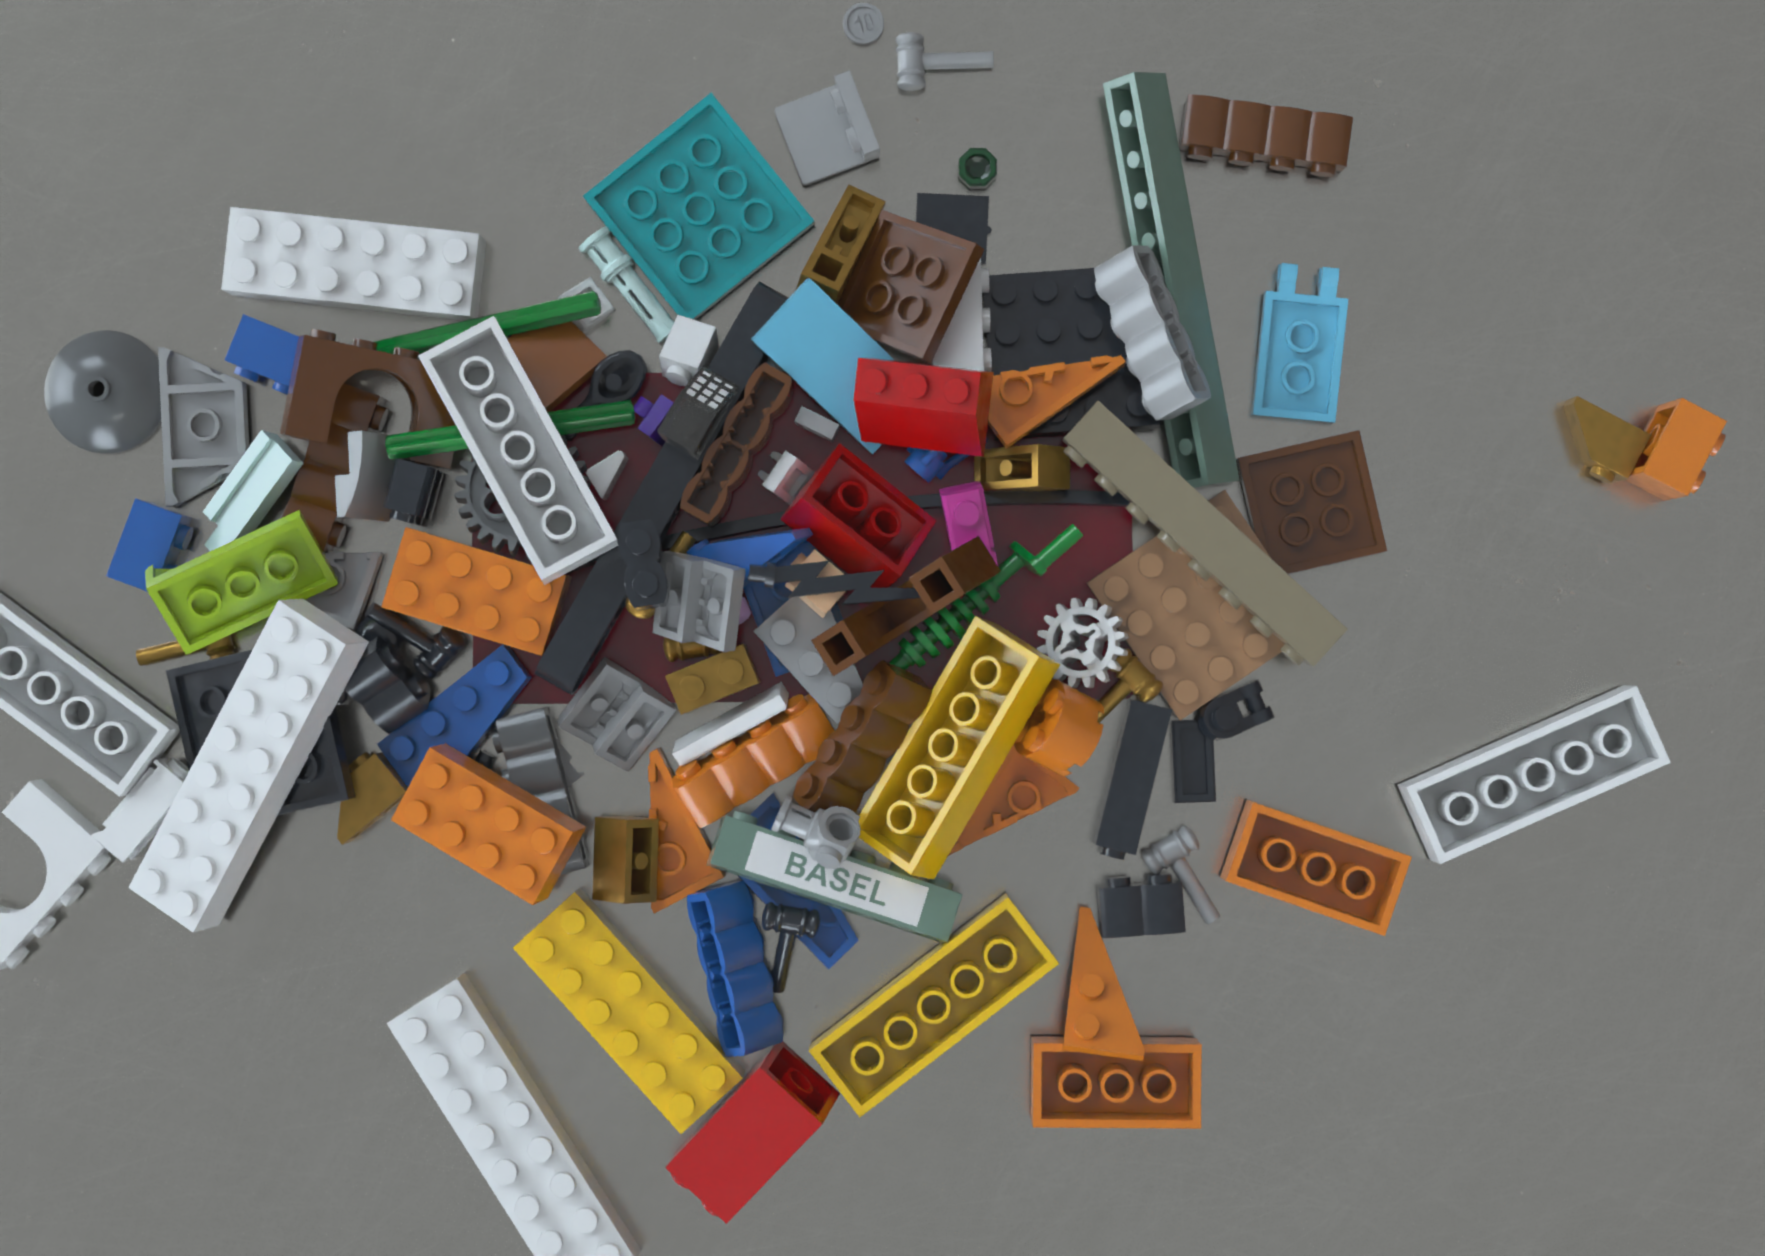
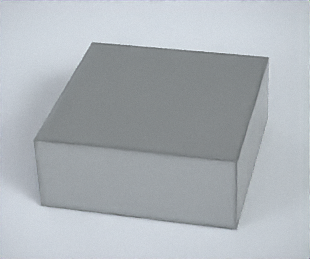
(817, 424)

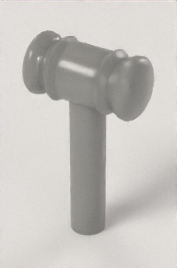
(913, 61)
(1172, 852)

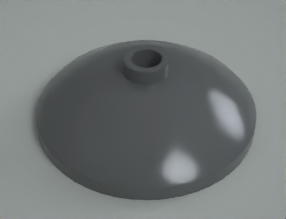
(131, 400)

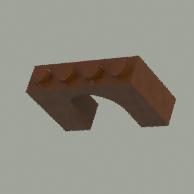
(325, 365)
(884, 621)

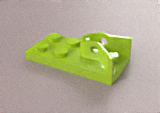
(240, 582)

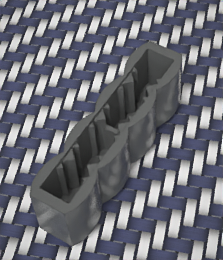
(537, 766)

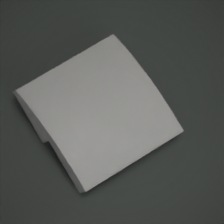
(365, 488)
(701, 601)
(616, 714)

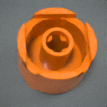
(1061, 729)

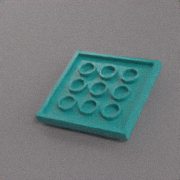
(699, 209)

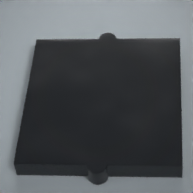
(957, 215)

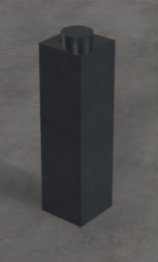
(1131, 778)

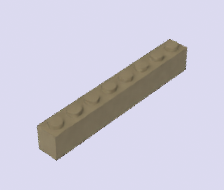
(1204, 534)

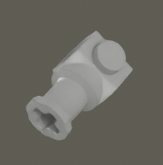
(818, 830)

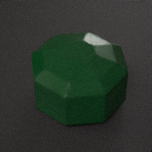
(977, 168)

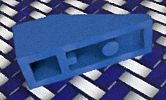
(752, 549)

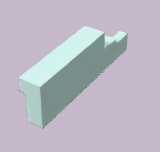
(251, 489)

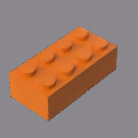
(474, 592)
(488, 823)
(1315, 867)
(1116, 1092)

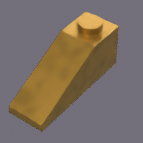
(842, 242)

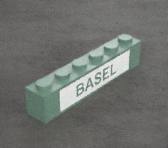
(854, 887)

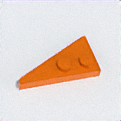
(1033, 396)
(1015, 792)
(681, 843)
(1097, 1010)

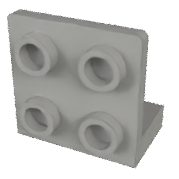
(828, 131)

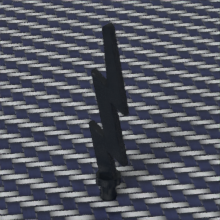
(814, 586)

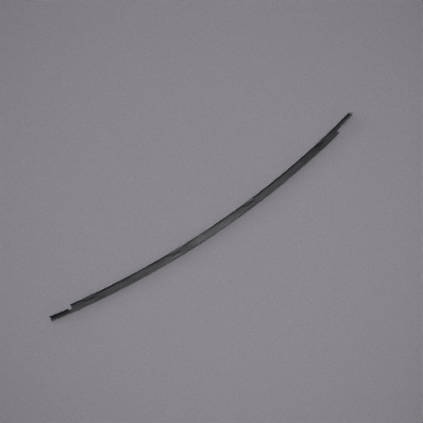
(927, 501)

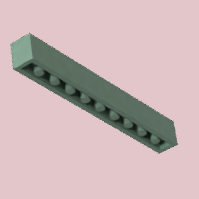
(1162, 219)

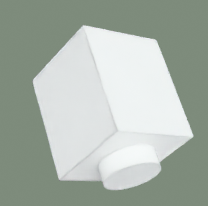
(687, 350)

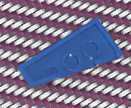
(459, 713)
(835, 933)

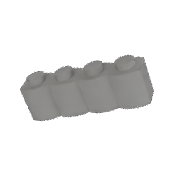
(1152, 333)

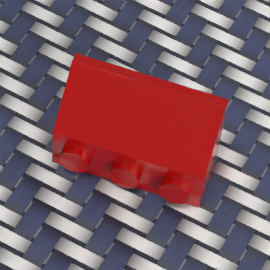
(922, 405)
(859, 518)

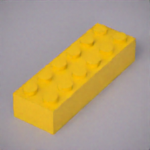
(955, 748)
(932, 1005)
(630, 1010)

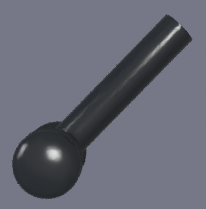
(433, 652)
(789, 922)

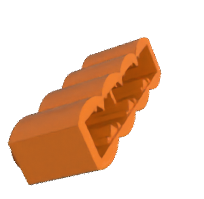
(752, 761)

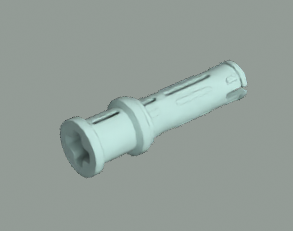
(617, 268)

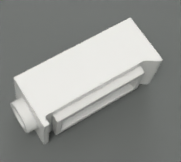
(142, 810)

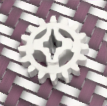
(1098, 634)

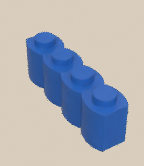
(735, 970)

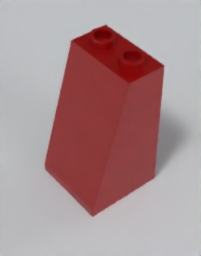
(753, 1132)

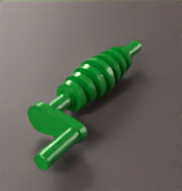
(962, 608)

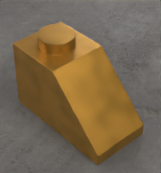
(1604, 440)
(1023, 468)
(376, 792)

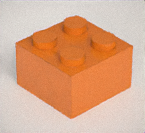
(1677, 449)

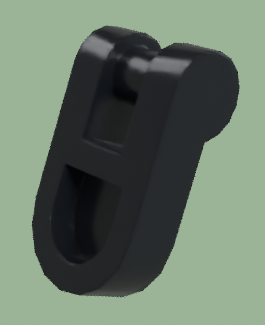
(1222, 717)

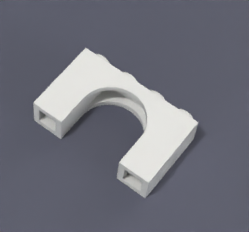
(69, 857)

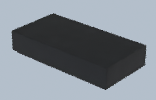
(1192, 763)

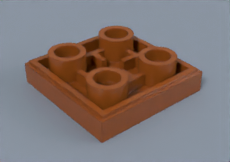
(556, 360)

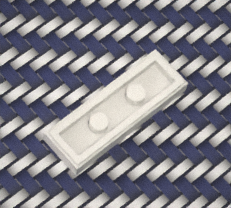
(731, 724)

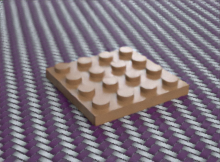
(1181, 622)

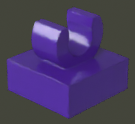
(653, 416)

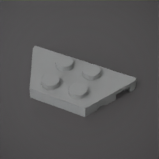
(201, 425)

